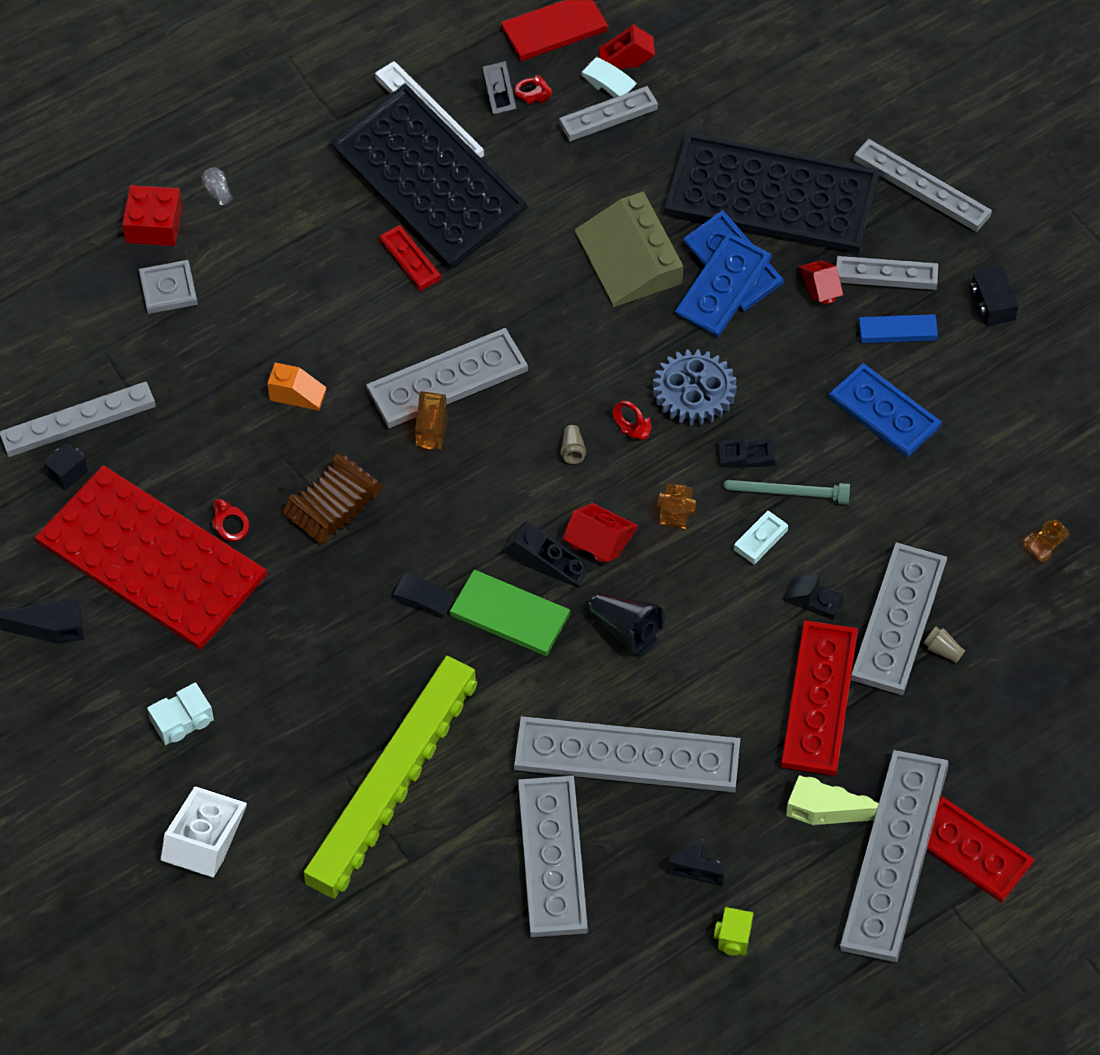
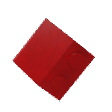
(599, 532)

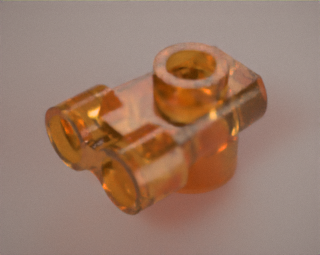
(1042, 544)

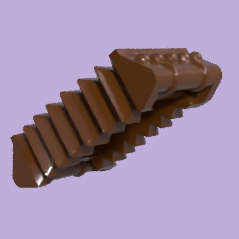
(332, 499)

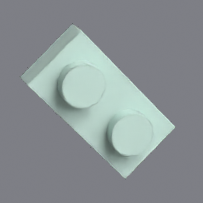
(761, 537)

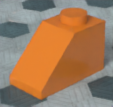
(295, 387)

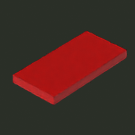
(553, 27)
(976, 851)

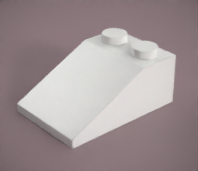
(202, 831)

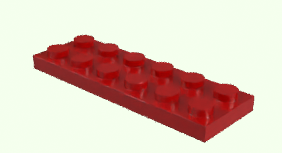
(819, 698)

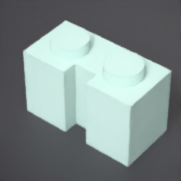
(180, 714)

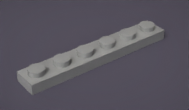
(923, 185)
(77, 419)

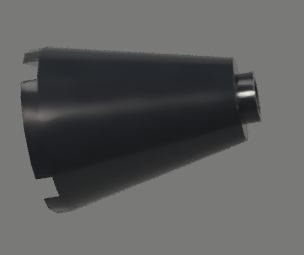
(628, 620)

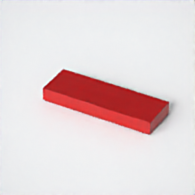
(410, 258)

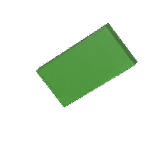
(510, 612)

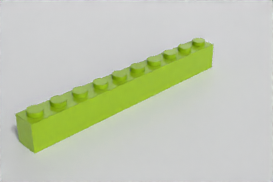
(390, 777)

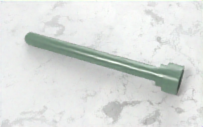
(838, 493)

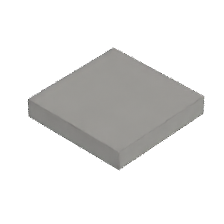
(168, 286)

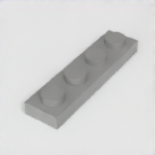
(608, 113)
(887, 272)

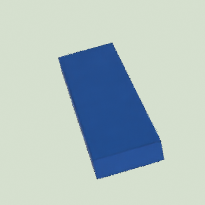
(898, 328)

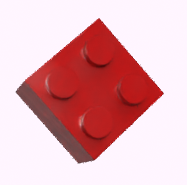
(152, 215)

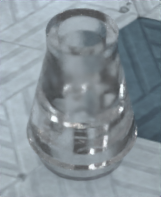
(216, 184)

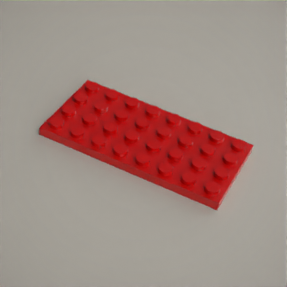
(151, 557)

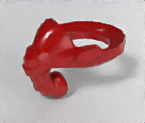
(540, 93)
(639, 429)
(223, 510)

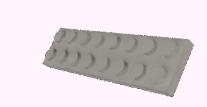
(627, 754)
(894, 856)

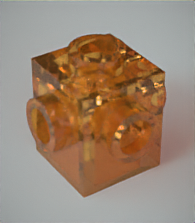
(676, 505)

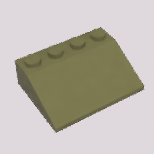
(630, 250)

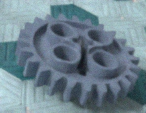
(694, 387)

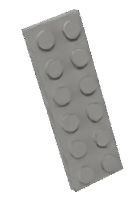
(450, 373)
(899, 618)
(552, 856)

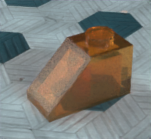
(431, 420)

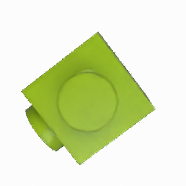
(734, 931)

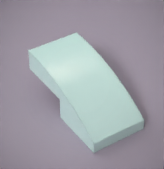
(609, 77)

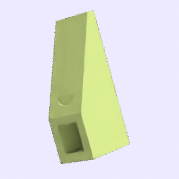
(823, 804)

